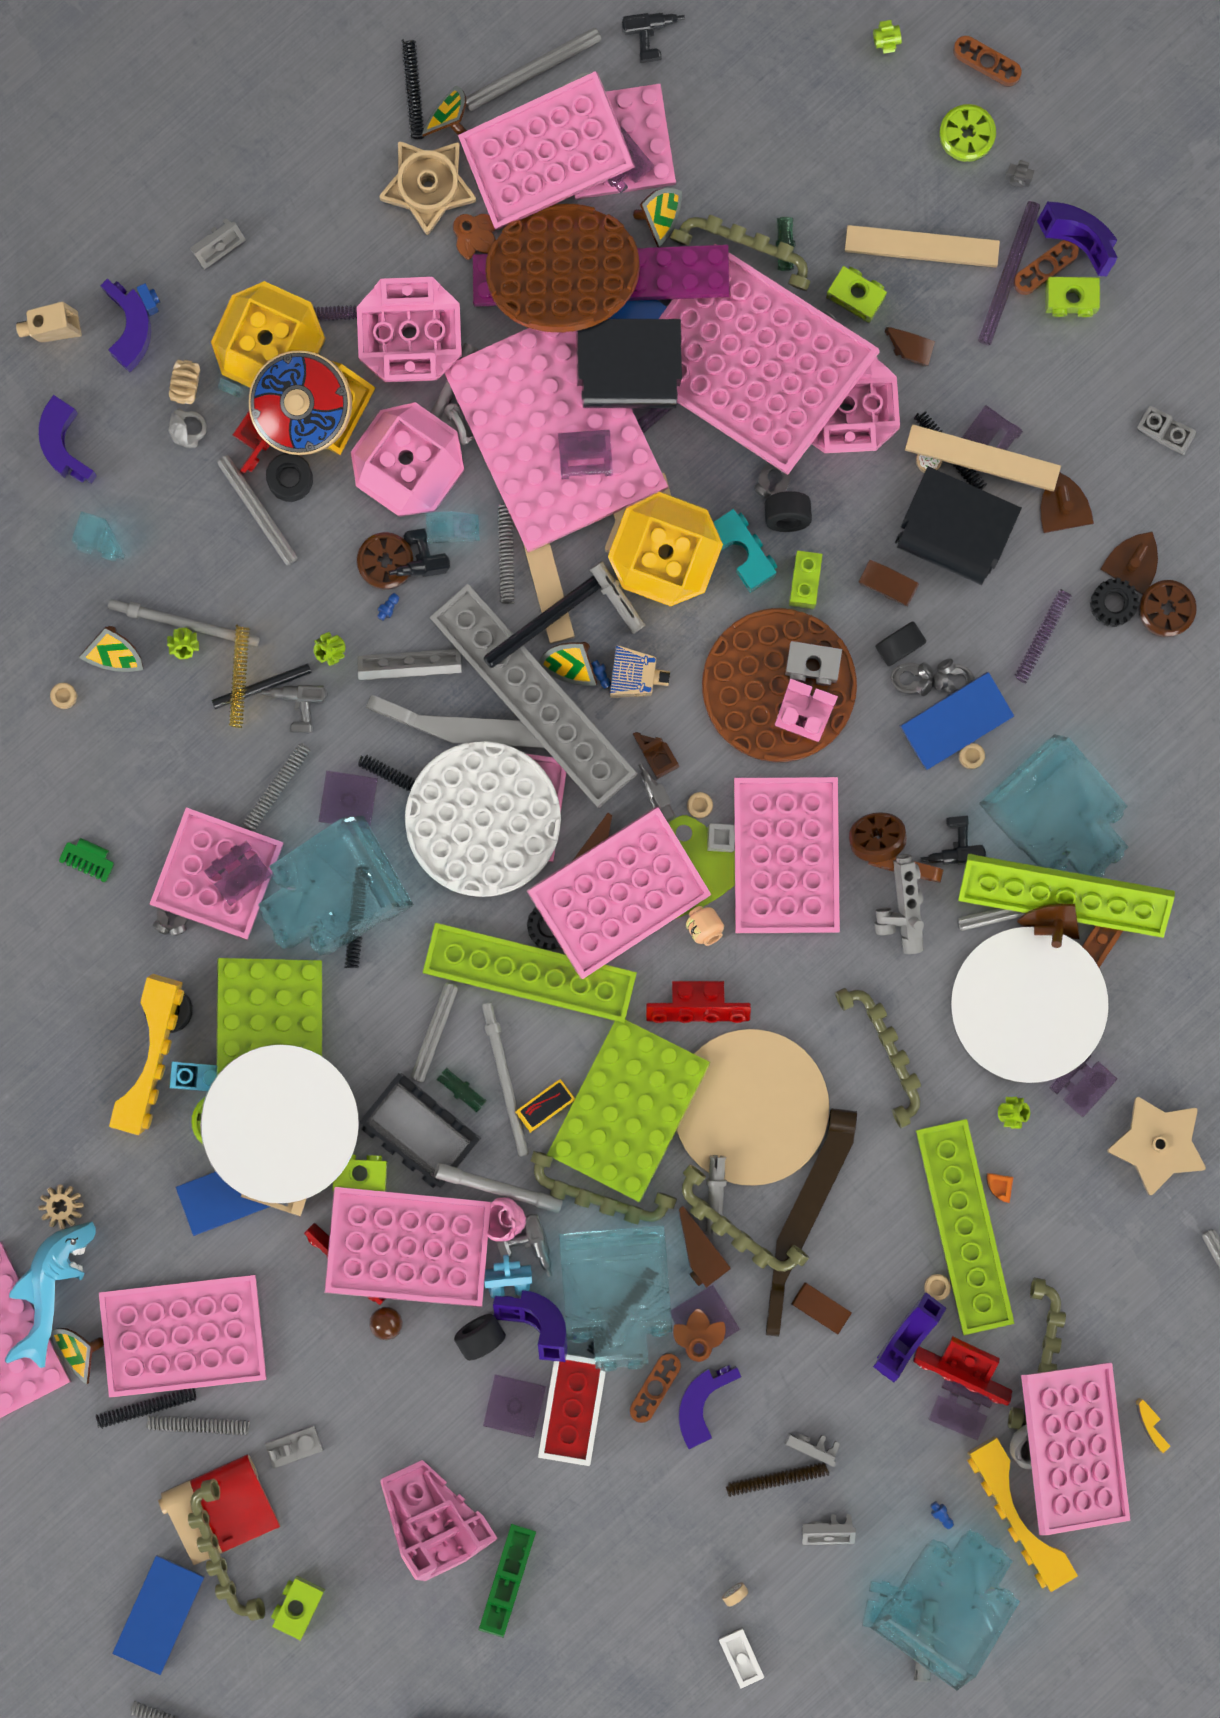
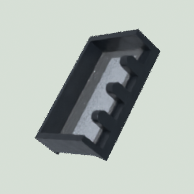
(418, 1129)

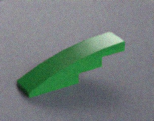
(507, 1580)

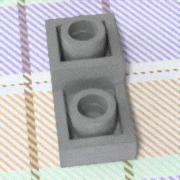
(1166, 430)

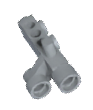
(909, 902)

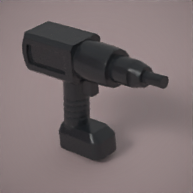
(644, 25)
(424, 564)
(960, 850)

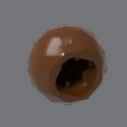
(385, 1323)

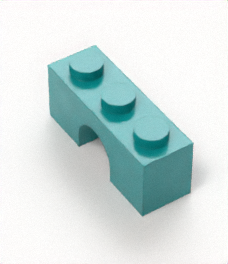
(758, 567)

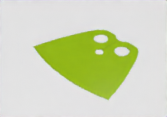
(714, 867)

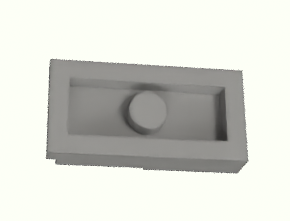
(218, 243)
(801, 1443)
(294, 1447)
(824, 1534)

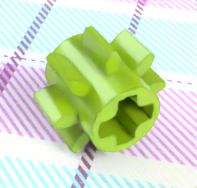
(887, 36)
(183, 643)
(329, 648)
(1013, 1112)

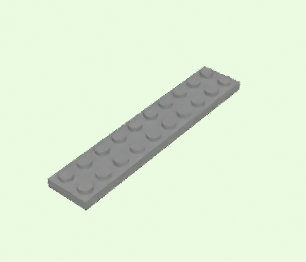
(534, 698)

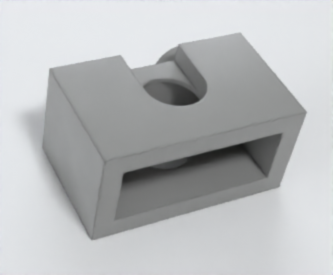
(827, 657)

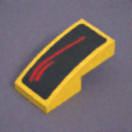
(545, 1105)
(1148, 1420)

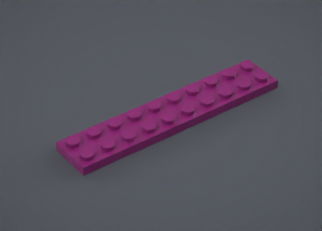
(663, 274)

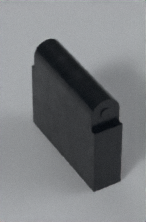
(630, 363)
(957, 526)

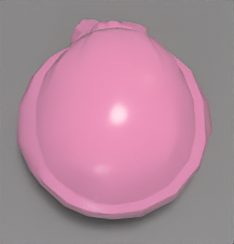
(505, 1219)

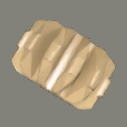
(184, 382)
(63, 1216)

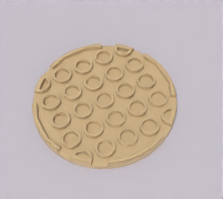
(757, 1107)

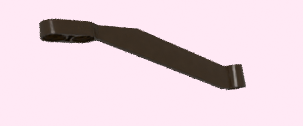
(809, 1204)

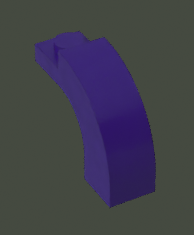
(1082, 229)
(137, 334)
(52, 431)
(540, 1314)
(909, 1336)
(693, 1400)

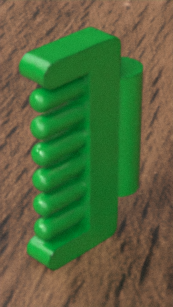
(88, 852)

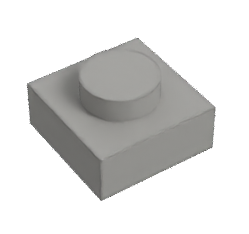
(721, 837)

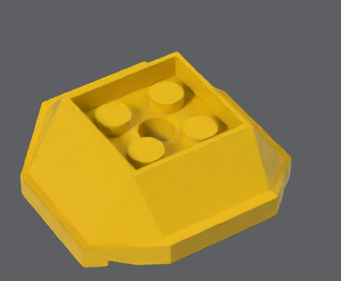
(260, 311)
(657, 522)

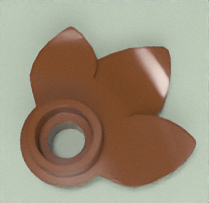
(477, 238)
(699, 1331)

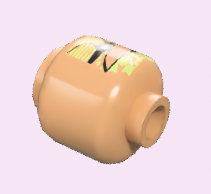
(704, 925)

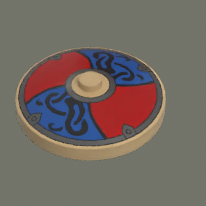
(300, 402)

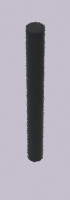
(264, 685)

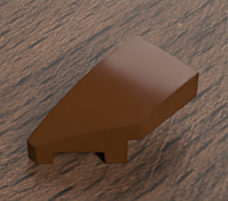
(911, 346)
(656, 754)

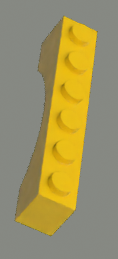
(159, 1003)
(994, 1466)

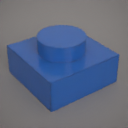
(149, 298)

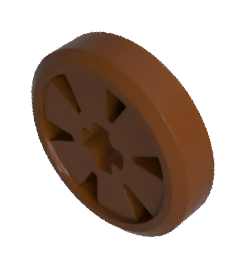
(373, 549)
(1175, 622)
(880, 824)

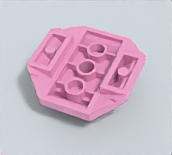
(406, 304)
(870, 421)
(423, 482)

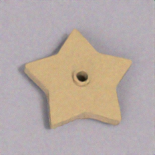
(424, 166)
(1139, 1146)

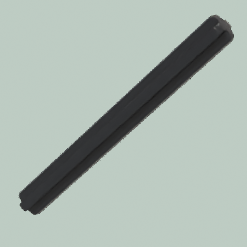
(541, 622)

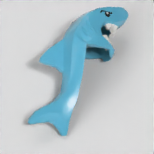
(38, 1286)

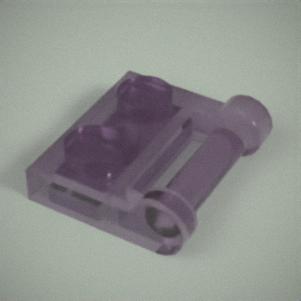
(987, 426)
(585, 446)

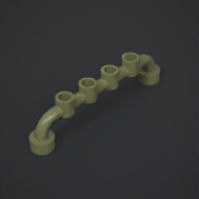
(759, 243)
(897, 1058)
(607, 1205)
(722, 1225)
(1050, 1344)
(218, 1566)

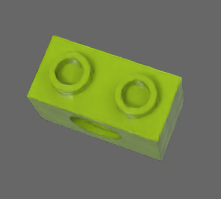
(1084, 287)
(862, 307)
(805, 579)
(376, 1177)
(292, 1623)

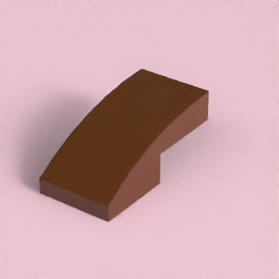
(889, 583)
(821, 1308)

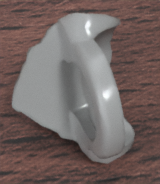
(453, 418)
(178, 428)

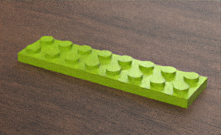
(1096, 899)
(527, 973)
(965, 1227)

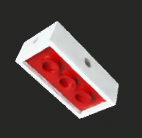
(572, 1410)

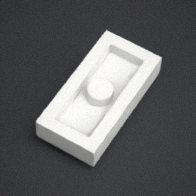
(741, 1658)

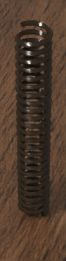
(772, 1479)

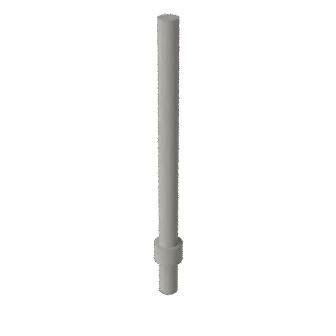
(135, 610)
(492, 1030)

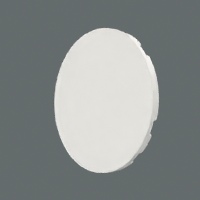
(482, 819)
(1029, 1006)
(279, 1124)

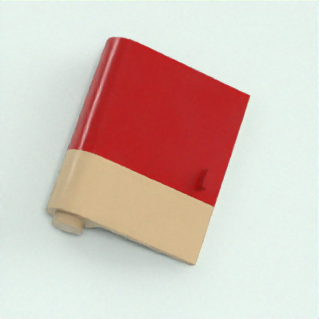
(234, 1518)

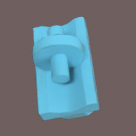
(508, 1275)

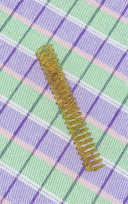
(236, 660)

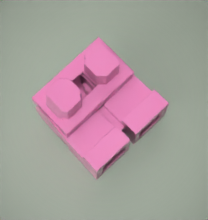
(801, 704)

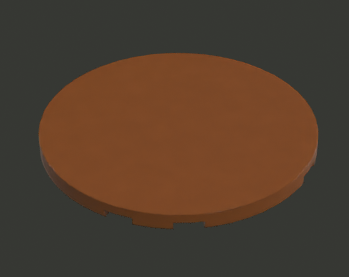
(562, 268)
(748, 683)

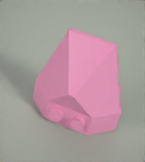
(431, 1522)

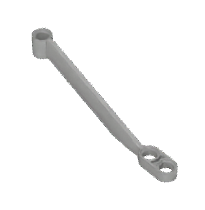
(459, 729)

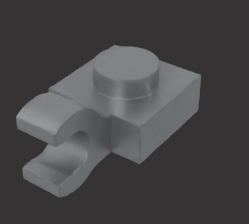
(1019, 174)

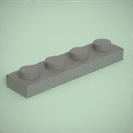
(409, 664)

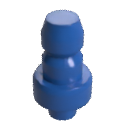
(386, 609)
(599, 672)
(940, 1512)

